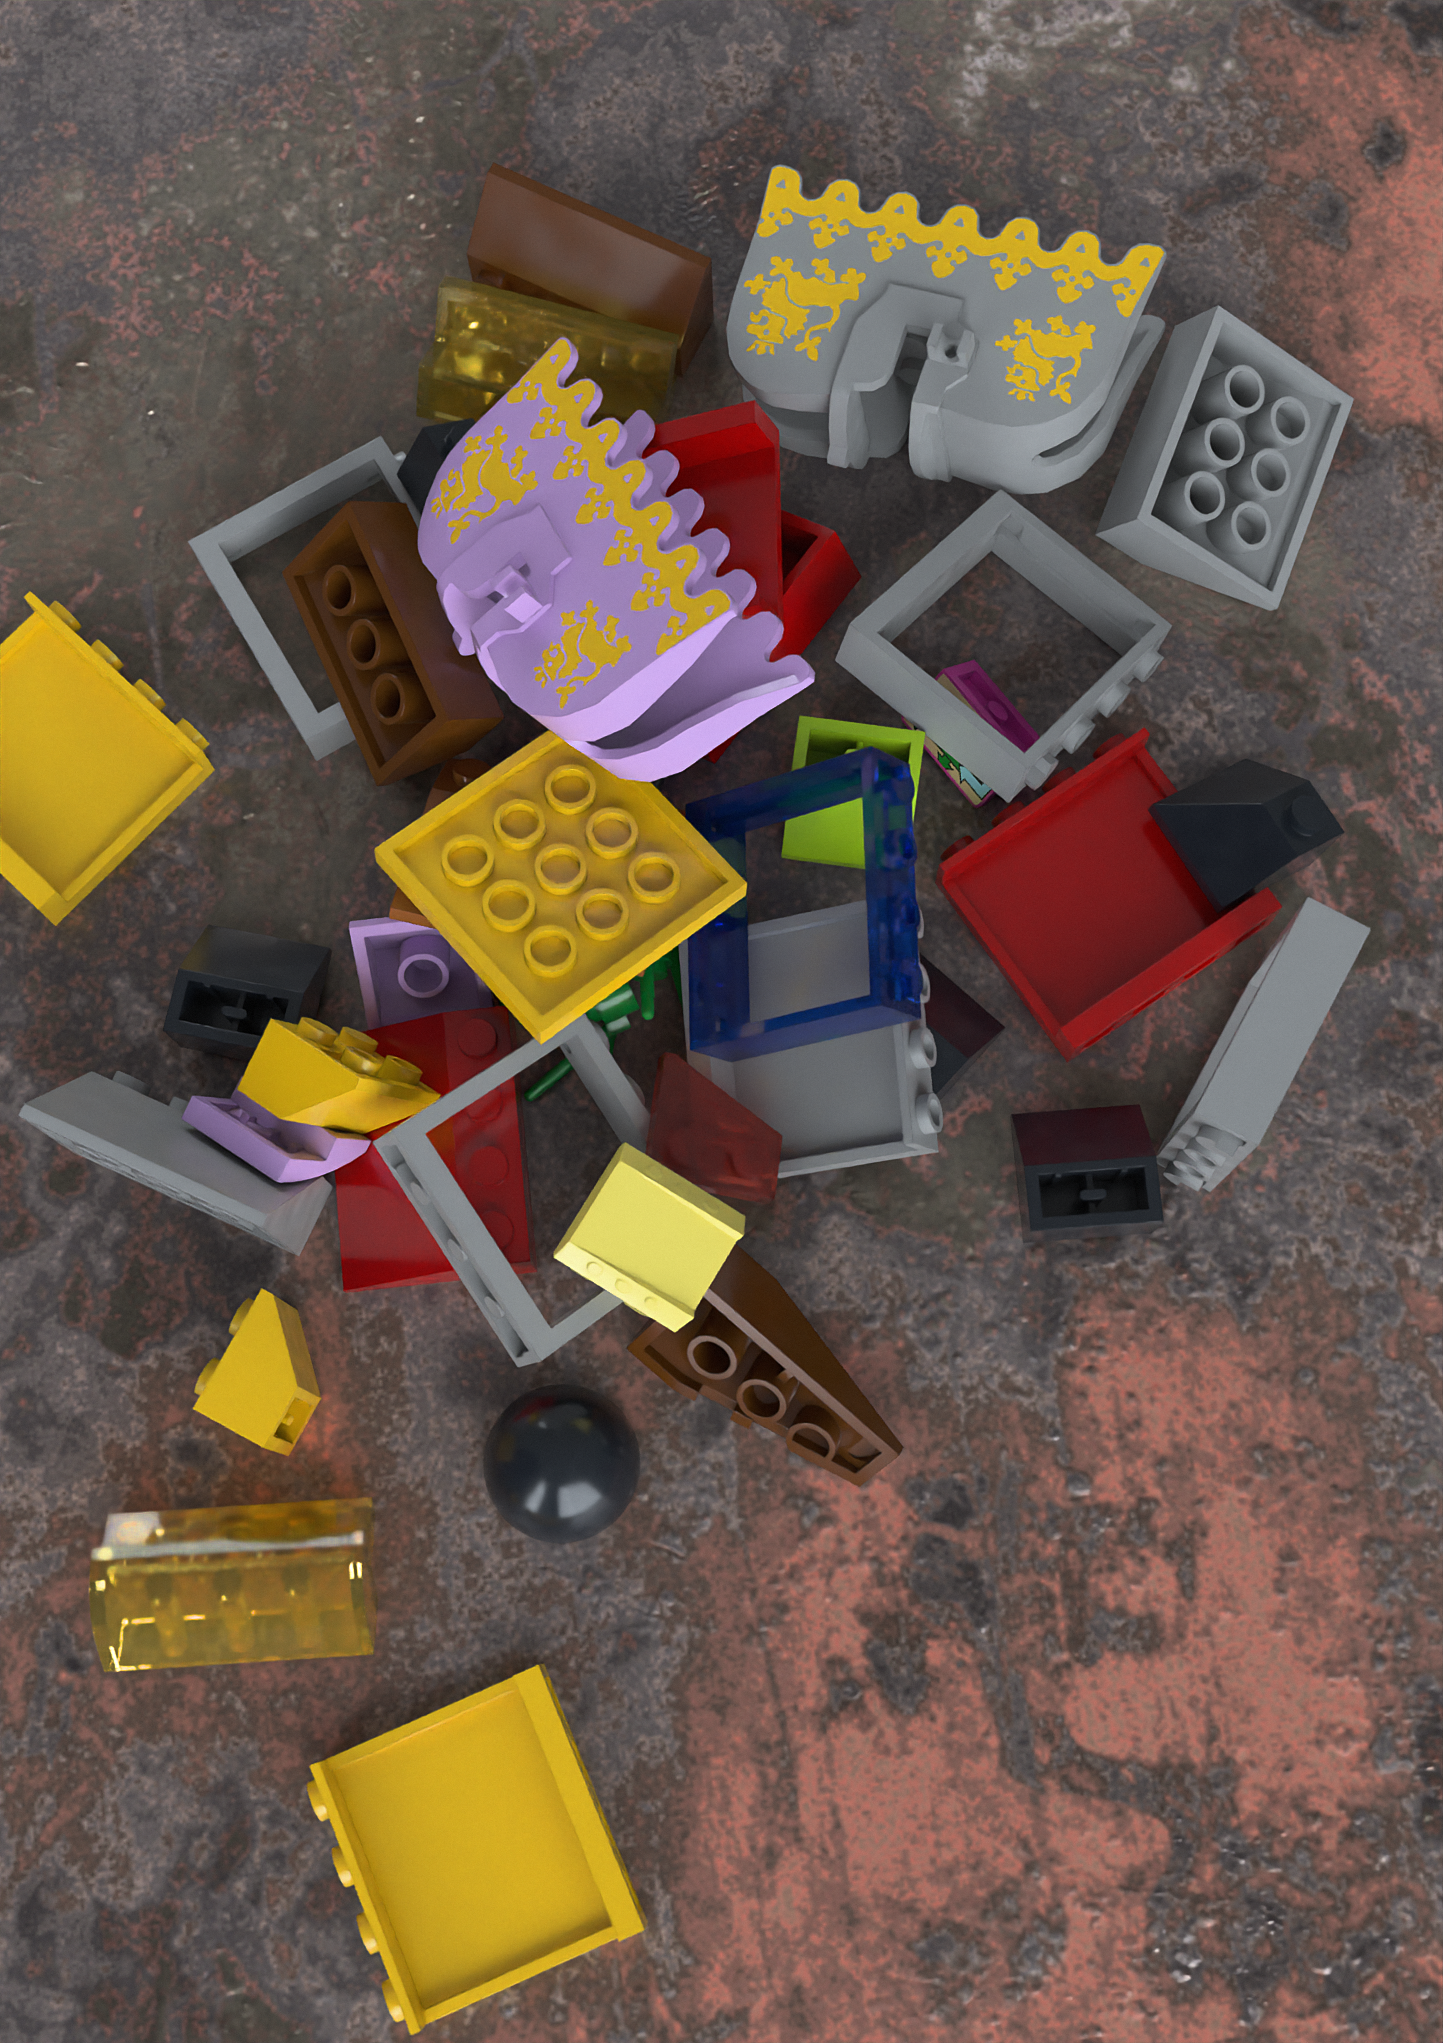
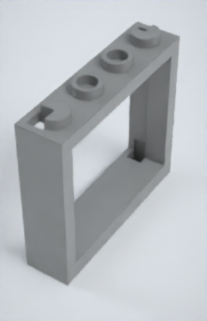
(264, 522)
(1058, 572)
(1261, 1046)
(456, 1223)

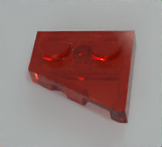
(710, 1135)

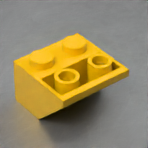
(331, 1078)
(264, 1378)

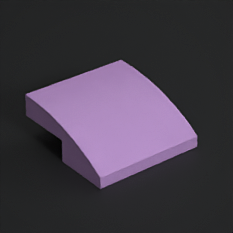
(272, 1145)

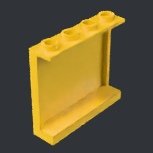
(81, 761)
(475, 1848)

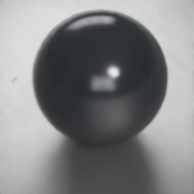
(561, 1463)

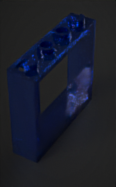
(720, 948)

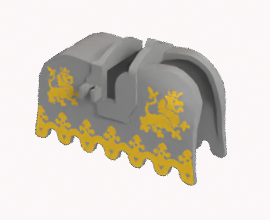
(971, 344)

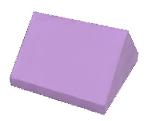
(411, 973)

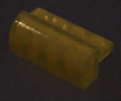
(496, 336)
(235, 1585)

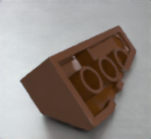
(772, 1369)

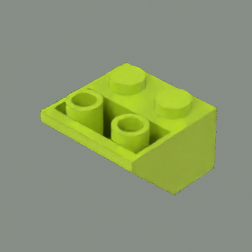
(837, 832)

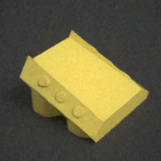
(650, 1238)

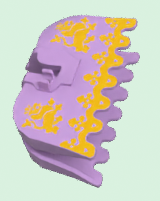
(588, 584)

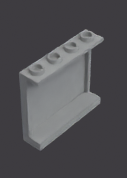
(840, 1097)

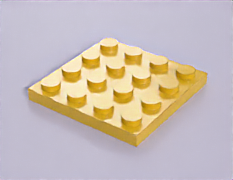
(559, 880)

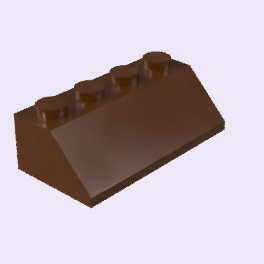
(589, 260)
(389, 642)

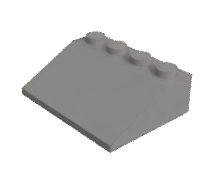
(1225, 461)
(152, 1145)

